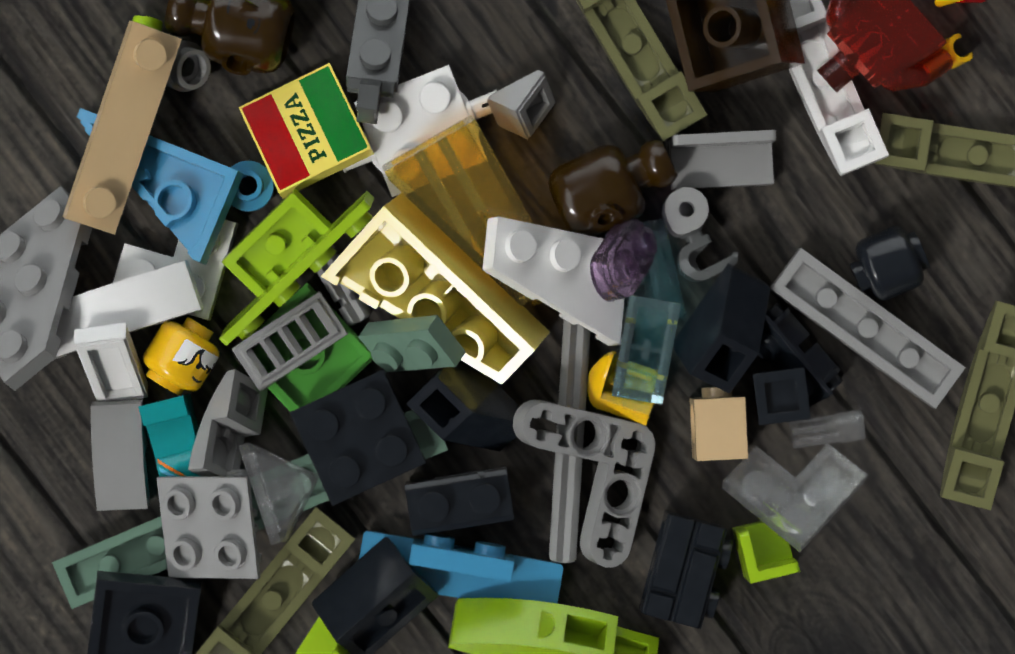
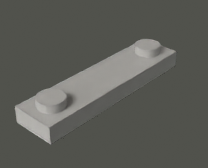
(867, 328)

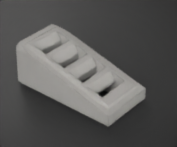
(252, 364)

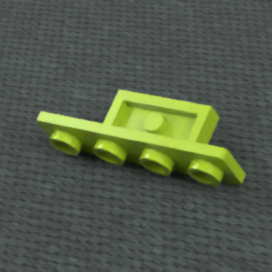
(281, 250)

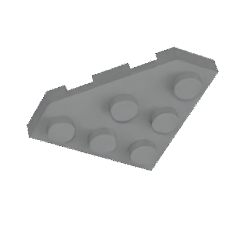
(36, 286)

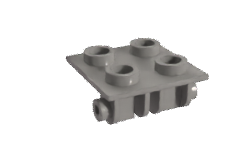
(209, 526)

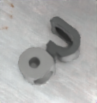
(684, 217)

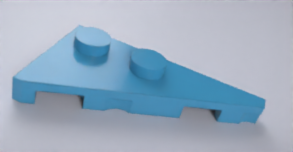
(184, 190)

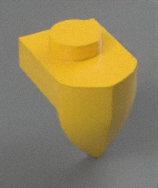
(600, 388)

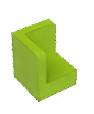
(763, 553)

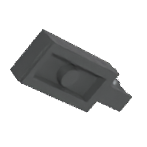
(376, 54)

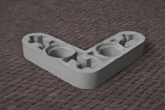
(607, 451)

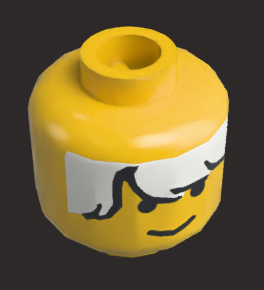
(181, 356)

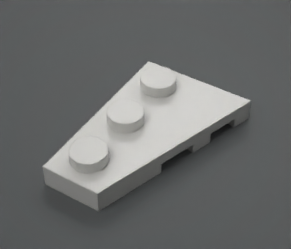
(554, 269)

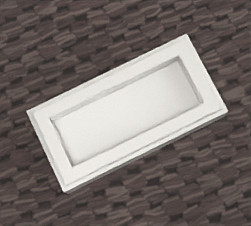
(111, 362)

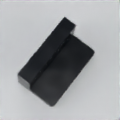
(373, 599)

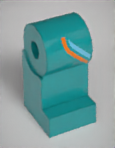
(172, 433)

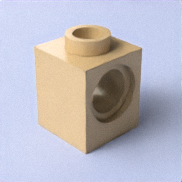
(718, 426)

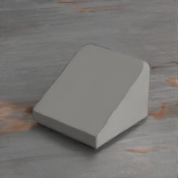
(522, 104)

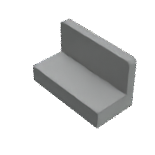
(723, 159)

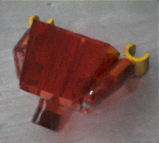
(887, 45)

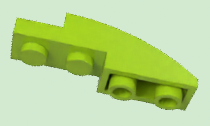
(540, 628)

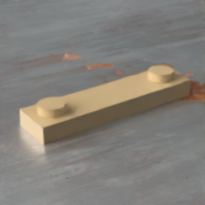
(122, 127)

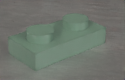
(412, 344)

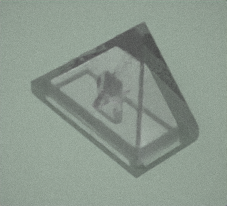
(279, 489)

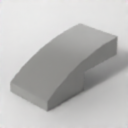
(231, 416)
(119, 455)

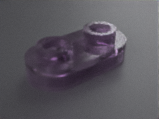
(622, 260)

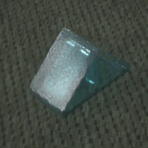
(645, 349)

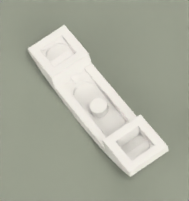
(840, 117)
(137, 300)

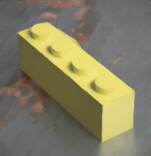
(418, 271)

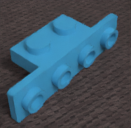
(474, 571)

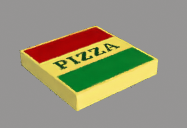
(306, 130)

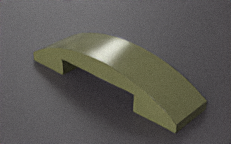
(643, 65)
(948, 150)
(983, 415)
(281, 588)

